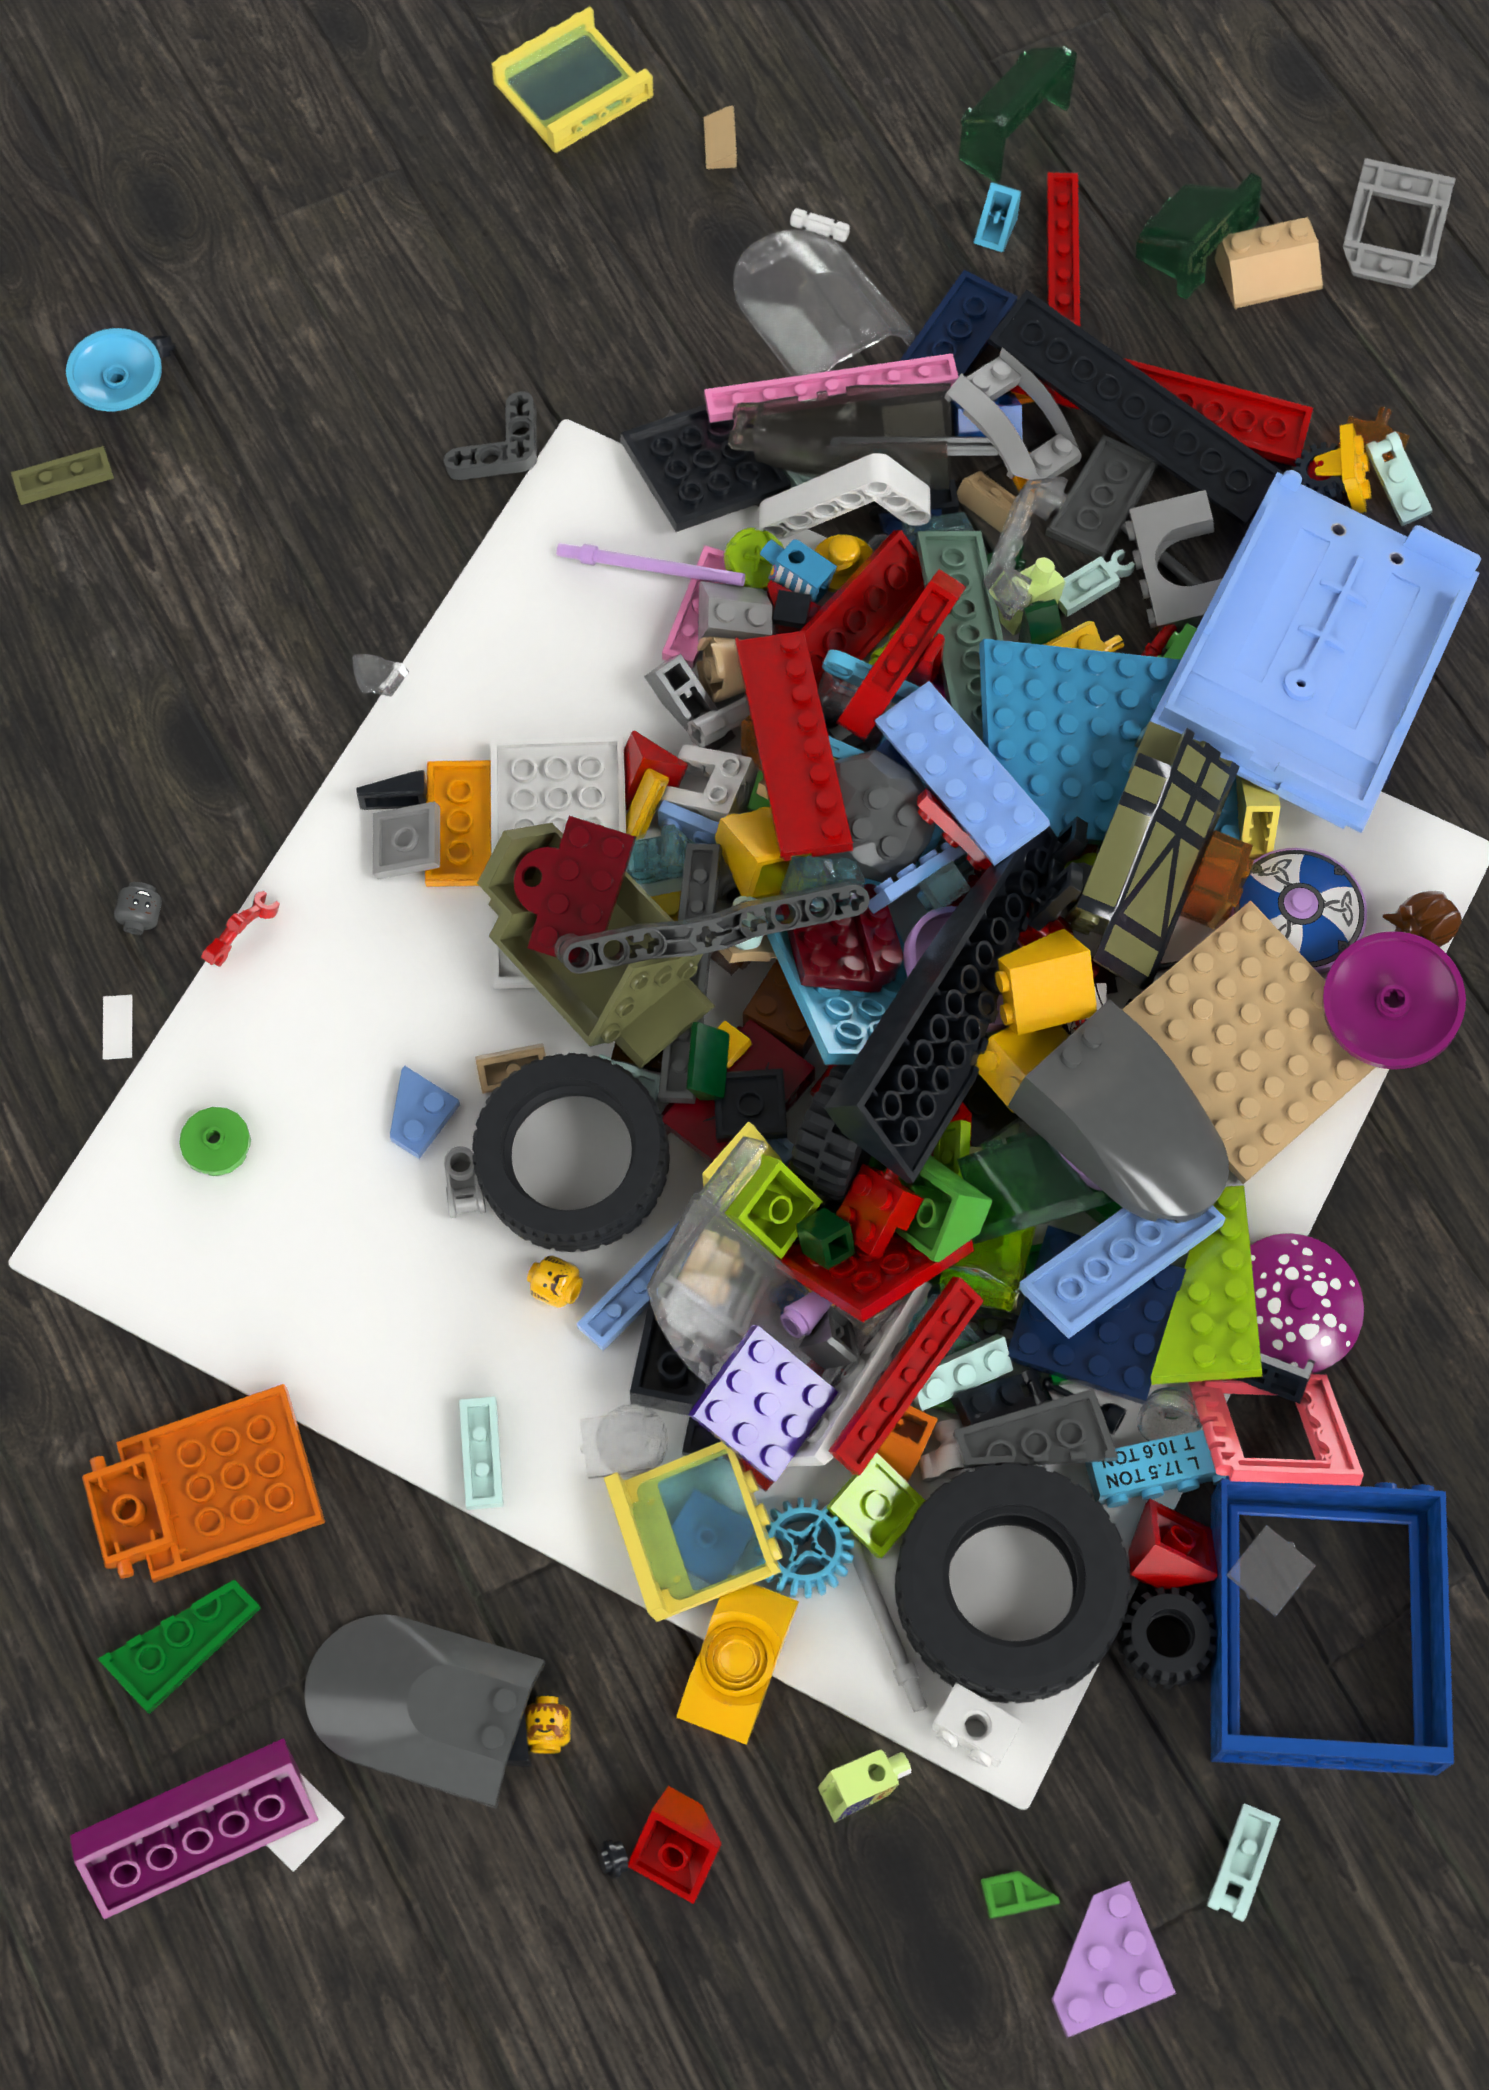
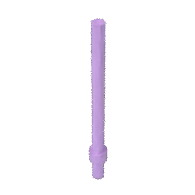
(590, 555)

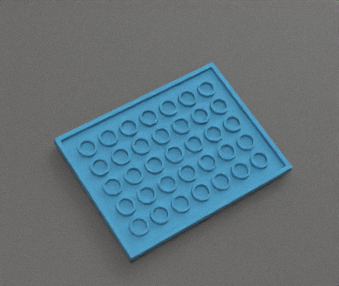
(1071, 726)

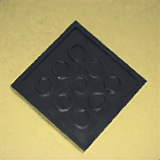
(696, 470)

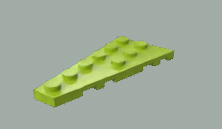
(1214, 1312)

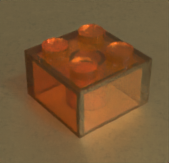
(1218, 880)

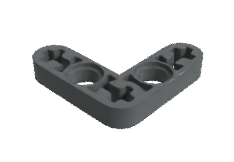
(507, 451)

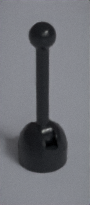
(1112, 1412)

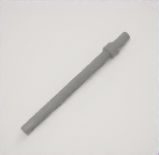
(905, 1672)

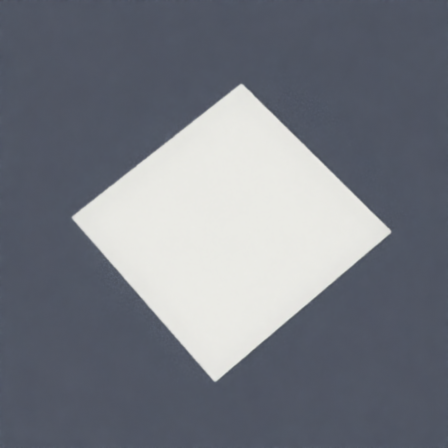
(338, 1248)

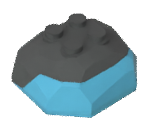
(883, 816)

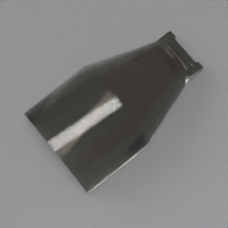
(799, 433)

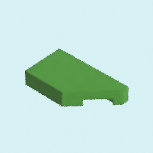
(1014, 1894)

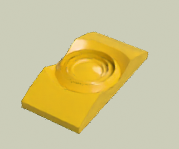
(737, 1661)

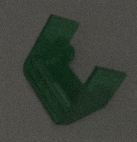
(1035, 76)

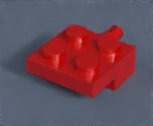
(876, 1207)

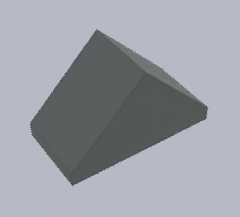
(831, 1341)

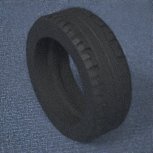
(554, 1079)

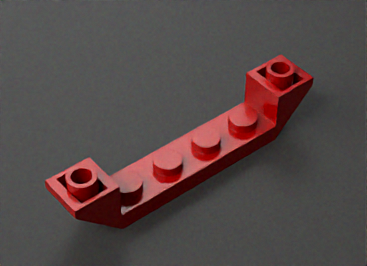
(901, 654)

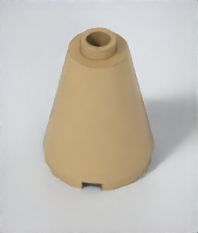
(720, 668)

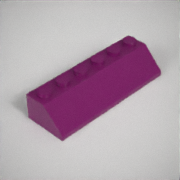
(192, 1828)

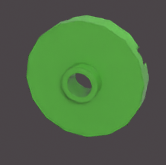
(216, 1157)

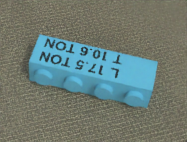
(1153, 1468)

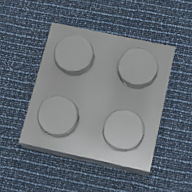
(406, 840)

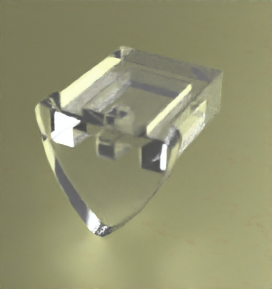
(378, 674)

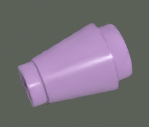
(804, 1314)

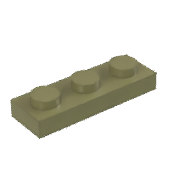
(62, 475)

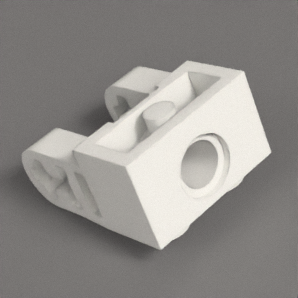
(728, 786)

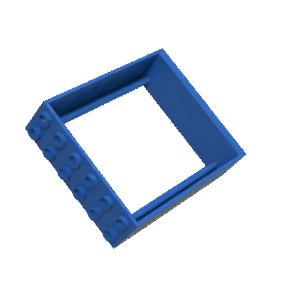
(1430, 1624)

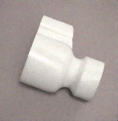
(946, 1460)

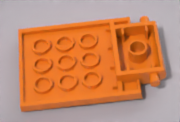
(204, 1488)

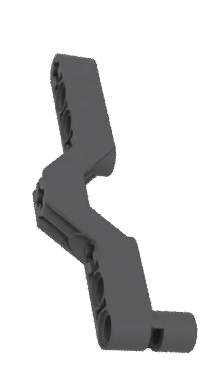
(726, 928)

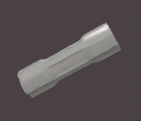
(716, 724)

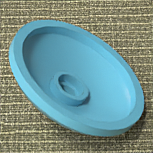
(110, 358)

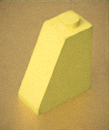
(1257, 816)

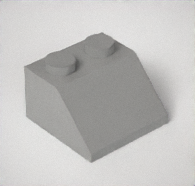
(733, 611)

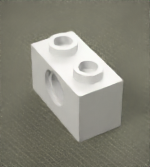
(964, 1706)

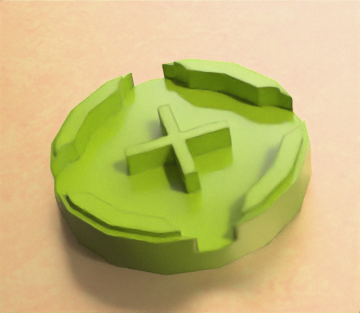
(744, 556)

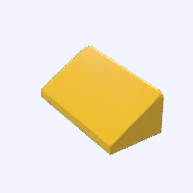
(645, 803)

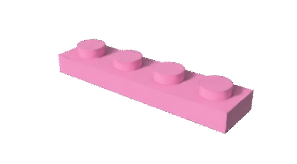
(684, 632)

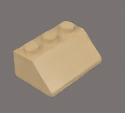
(1270, 262)

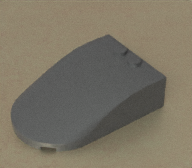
(1126, 1119)

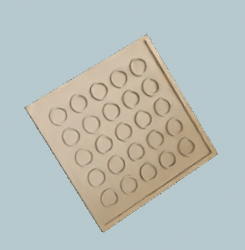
(1249, 1037)

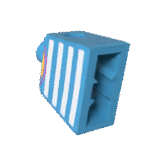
(799, 568)

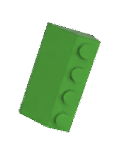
(949, 1211)

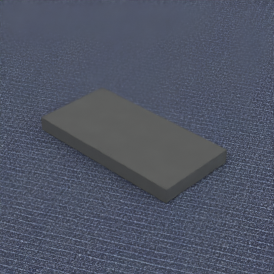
(1102, 498)

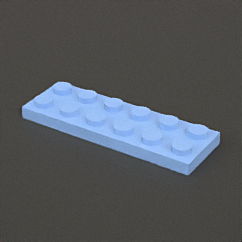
(962, 773)
(1111, 1265)

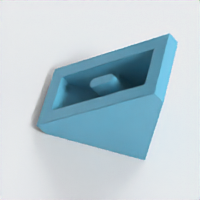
(998, 217)

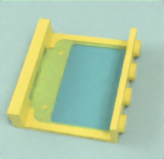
(570, 81)
(694, 1530)

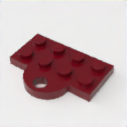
(576, 883)

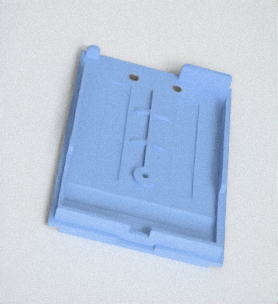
(1339, 624)

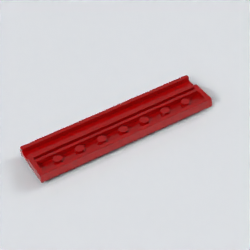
(793, 746)

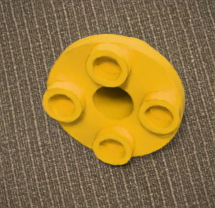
(846, 553)

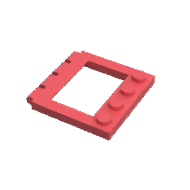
(1322, 1420)

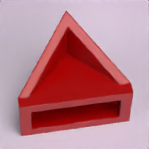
(643, 754)

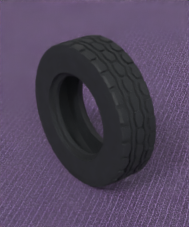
(1064, 1516)

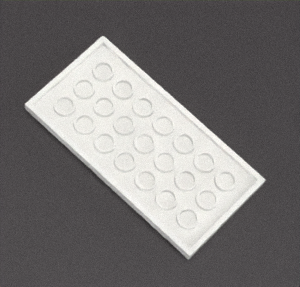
(545, 783)

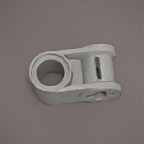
(462, 1187)

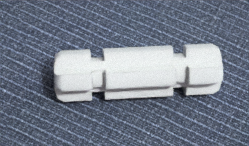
(820, 224)

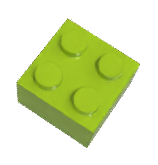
(773, 1205)

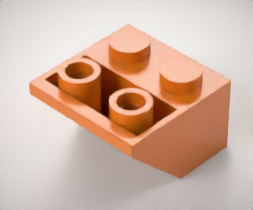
(907, 1441)

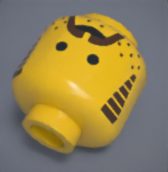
(554, 1281)

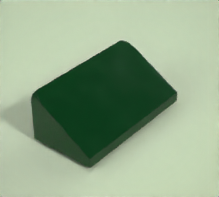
(707, 1062)

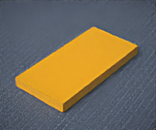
(465, 820)

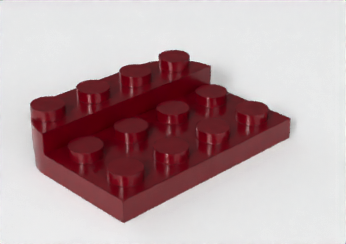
(848, 952)

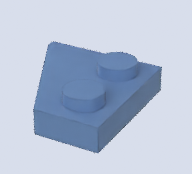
(419, 1112)

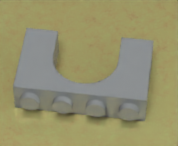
(1157, 528)

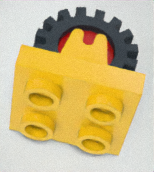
(1338, 469)

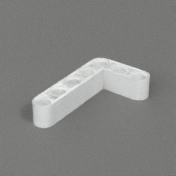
(846, 489)

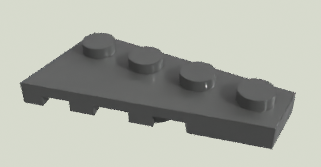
(1048, 1433)

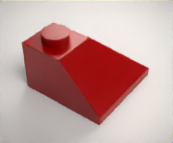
(1171, 1549)
(676, 1845)

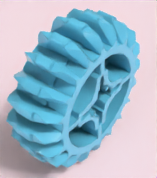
(817, 1556)

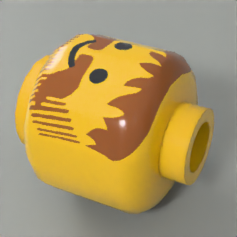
(547, 1725)

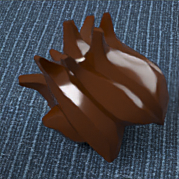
(1428, 916)

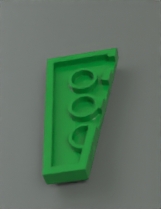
(164, 1657)

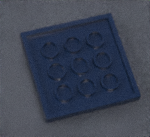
(1114, 1349)

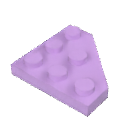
(1110, 1964)

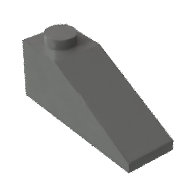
(683, 694)

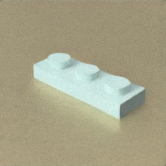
(965, 1371)
(481, 1453)

